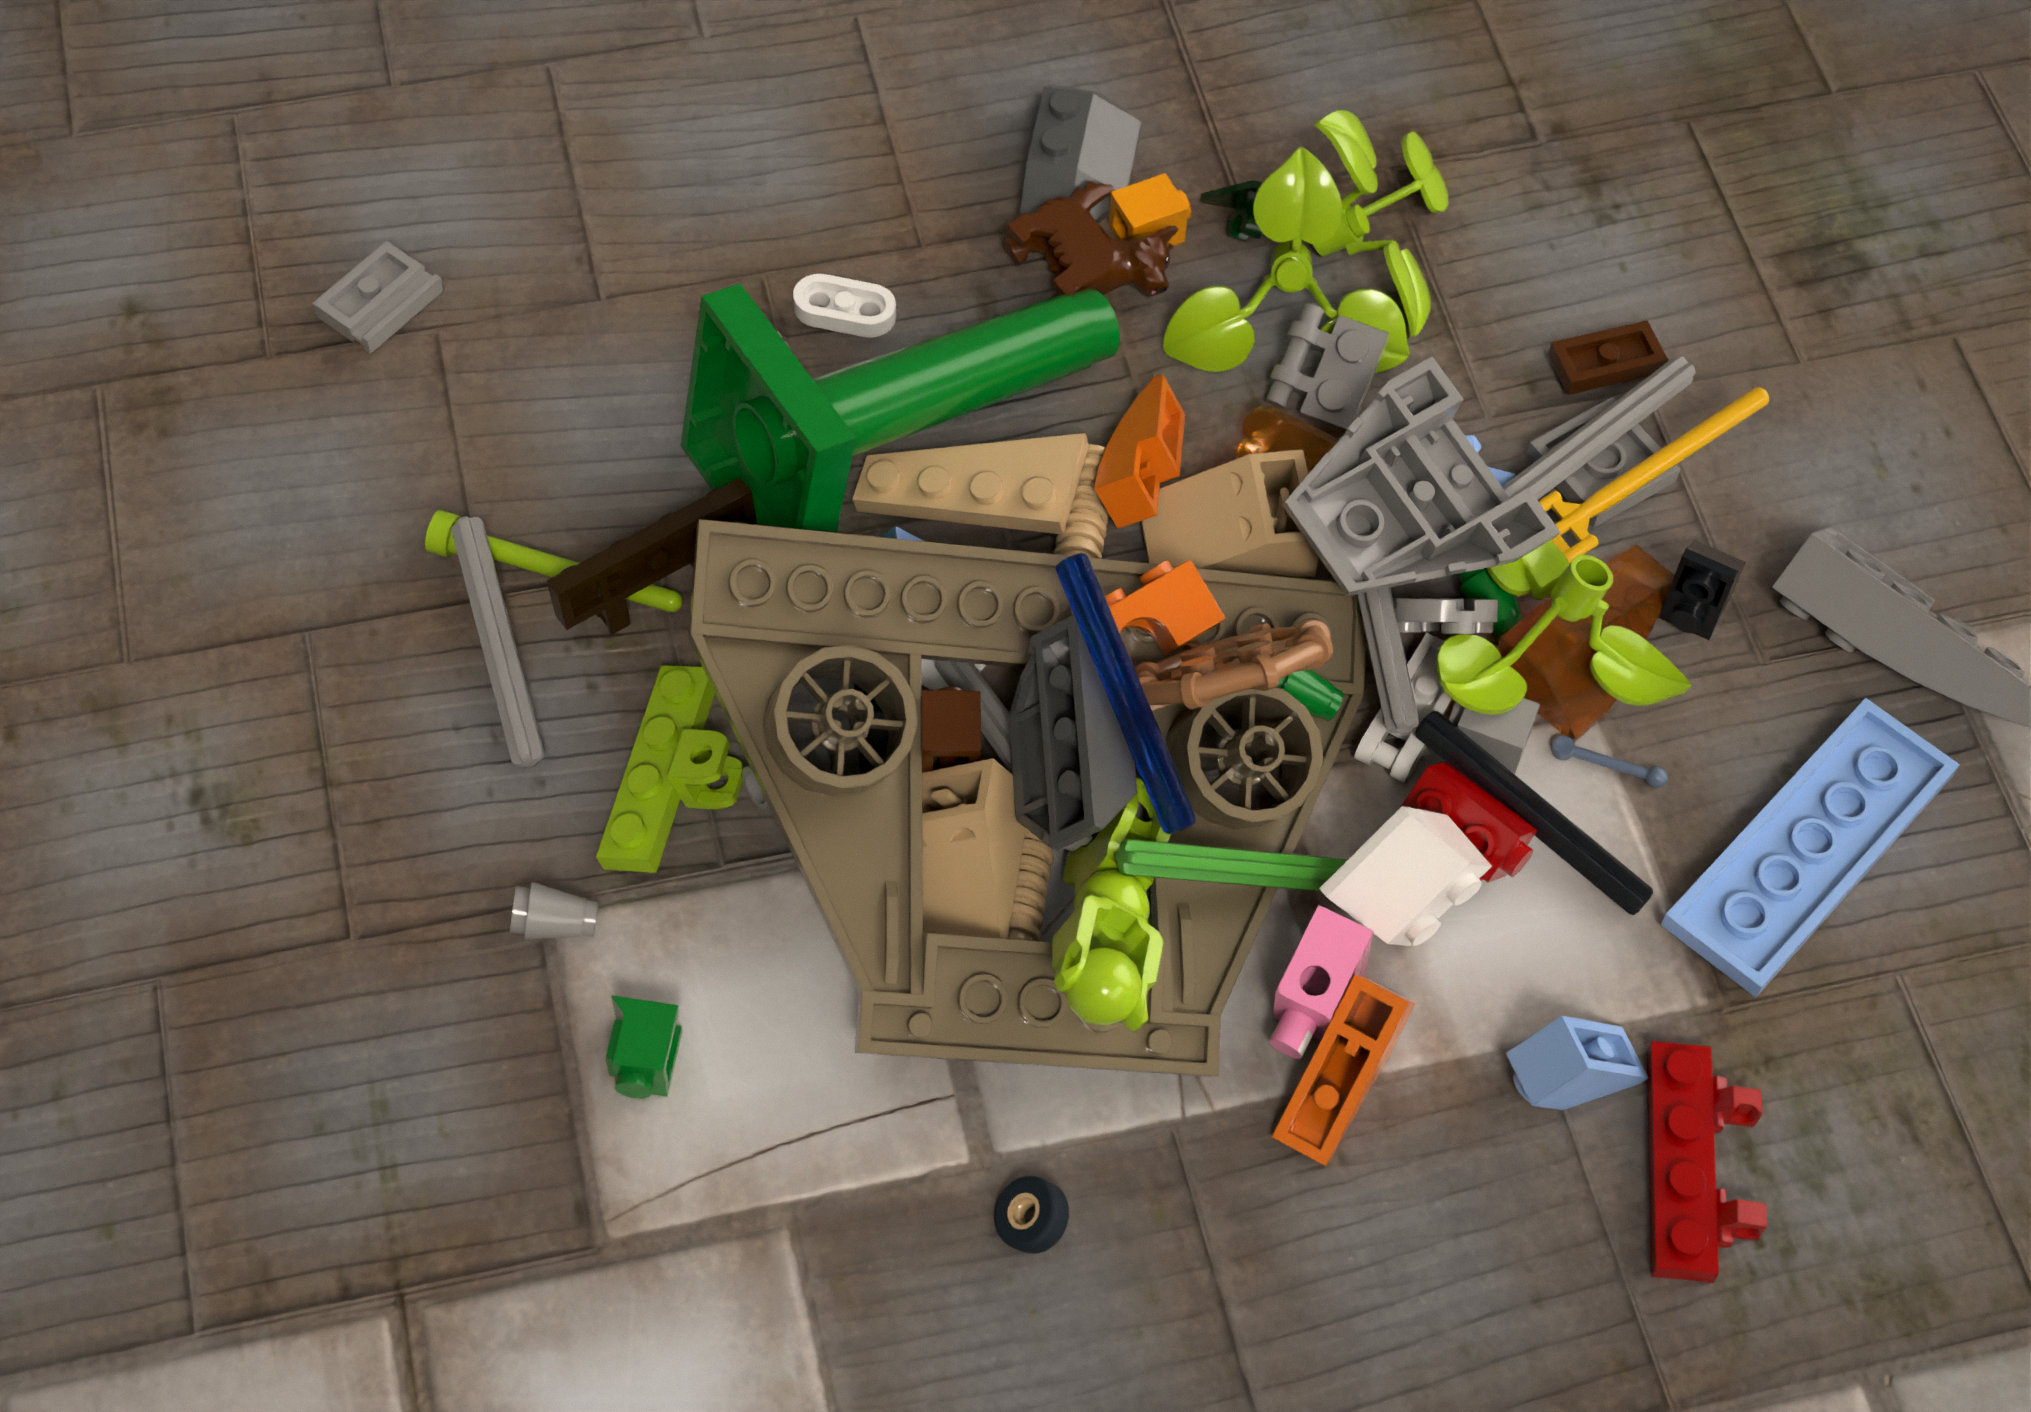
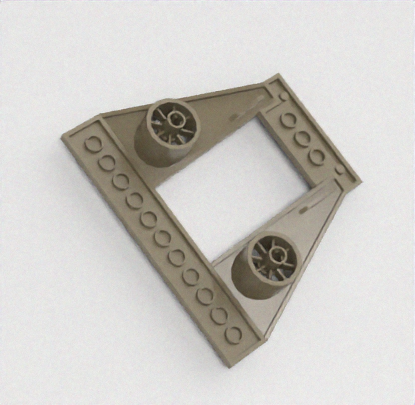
(866, 610)

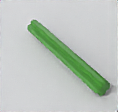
(1224, 865)

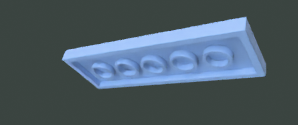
(1809, 847)

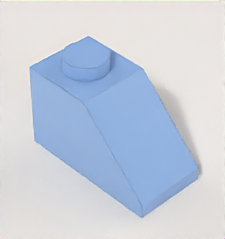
(1574, 1063)

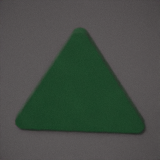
(1240, 198)

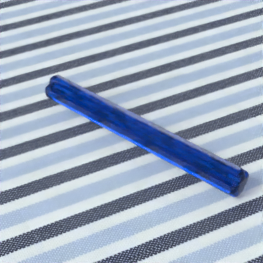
(1125, 693)

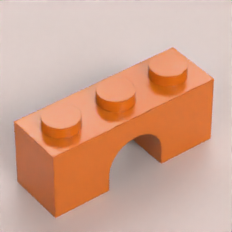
(1169, 607)

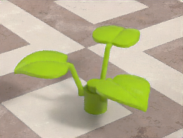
(1359, 159)
(1293, 205)
(1624, 661)

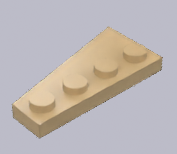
(985, 484)

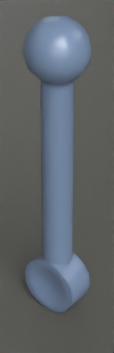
(1564, 748)

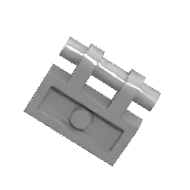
(1342, 375)

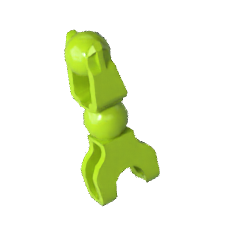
(1111, 919)

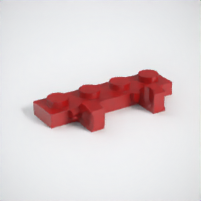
(1685, 1207)

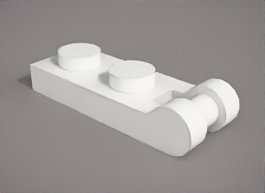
(1428, 697)

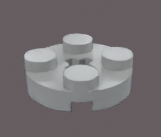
(1456, 614)

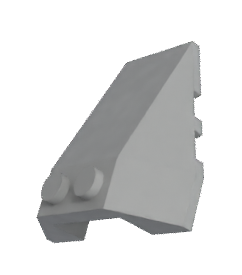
(1411, 494)

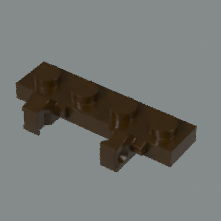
(631, 564)

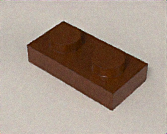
(1607, 357)

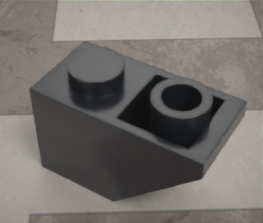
(1701, 589)

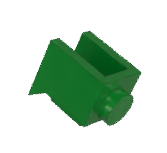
(643, 1047)

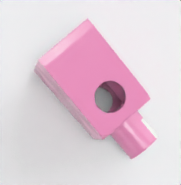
(1318, 979)

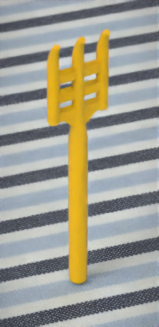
(1577, 516)

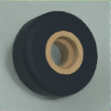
(1048, 1221)

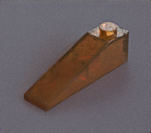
(1560, 657)

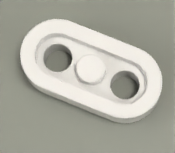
(849, 305)

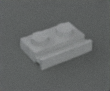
(378, 297)

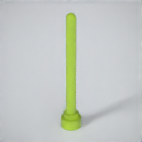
(441, 542)

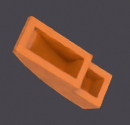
(1142, 455)

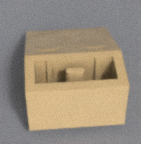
(1234, 519)
(969, 850)

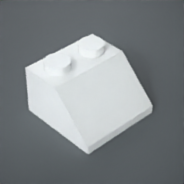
(1408, 876)

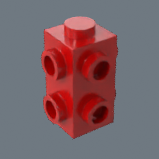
(1482, 818)

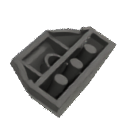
(1078, 141)
(1066, 742)

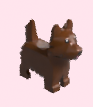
(1083, 252)

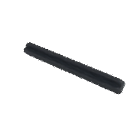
(1552, 826)

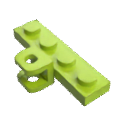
(668, 766)

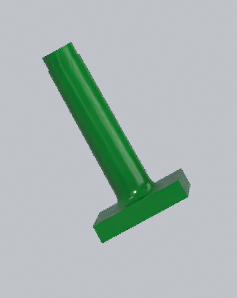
(795, 436)

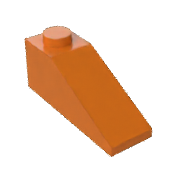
(1343, 1068)

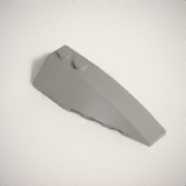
(1892, 622)

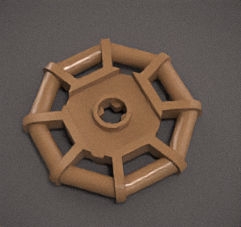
(1235, 664)

